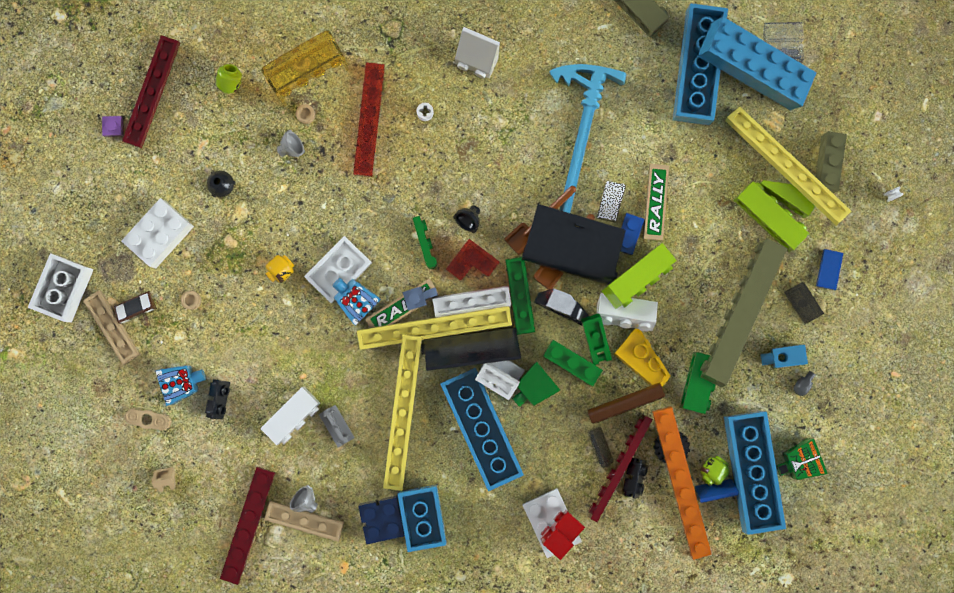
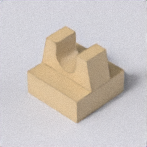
(163, 478)

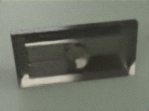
(611, 201)
(803, 302)
(600, 446)

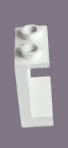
(503, 374)

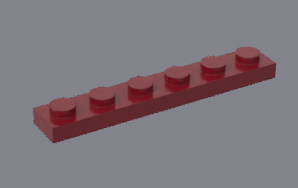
(151, 91)
(615, 475)
(247, 525)

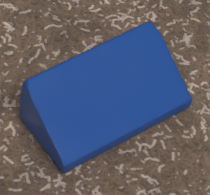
(709, 493)

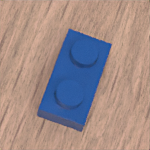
(633, 226)

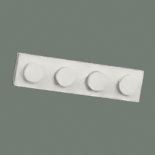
(471, 301)

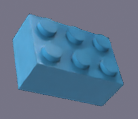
(422, 518)

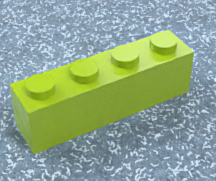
(771, 216)
(638, 276)

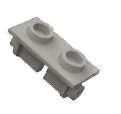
(336, 426)

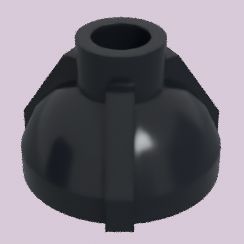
(225, 186)
(468, 218)

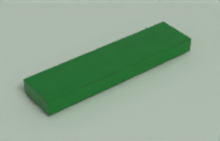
(520, 296)

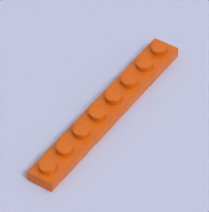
(681, 482)

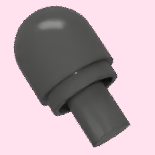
(804, 384)

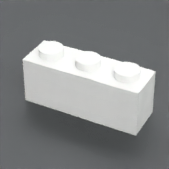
(638, 314)
(290, 416)

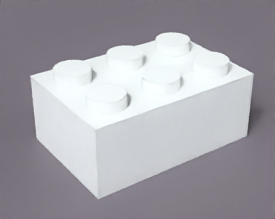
(157, 233)
(60, 288)

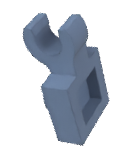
(417, 298)

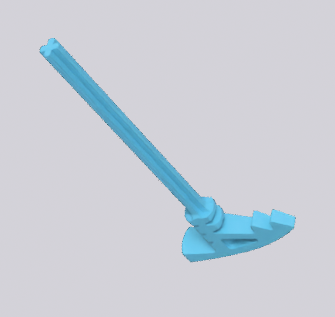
(589, 104)

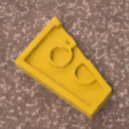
(641, 358)

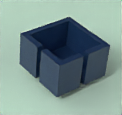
(381, 520)

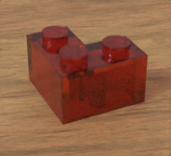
(472, 257)

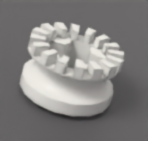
(429, 115)
(893, 194)

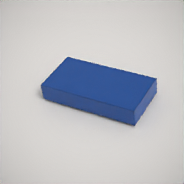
(829, 269)

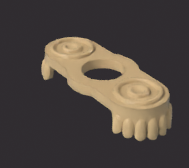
(159, 421)

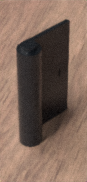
(582, 252)
(471, 349)

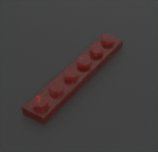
(369, 119)

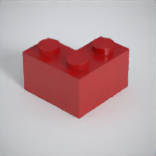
(561, 534)

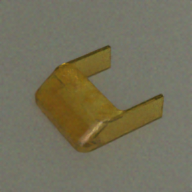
(302, 64)

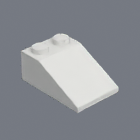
(477, 53)

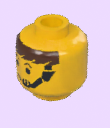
(279, 268)

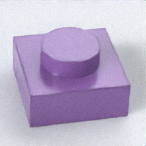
(112, 126)

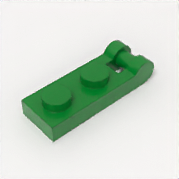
(425, 243)
(596, 338)

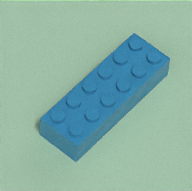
(757, 63)
(696, 77)
(482, 429)
(754, 472)

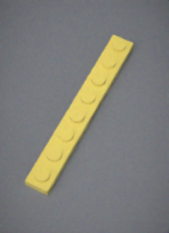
(788, 166)
(435, 327)
(402, 412)

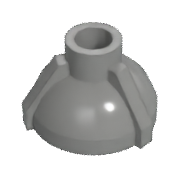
(290, 145)
(303, 500)

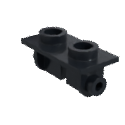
(216, 408)
(638, 471)

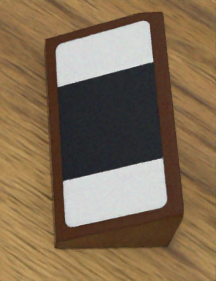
(134, 307)

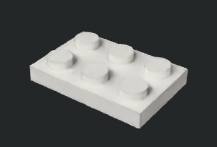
(341, 262)
(542, 512)

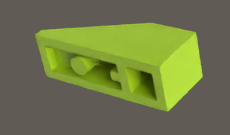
(789, 196)

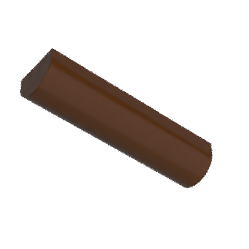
(626, 403)

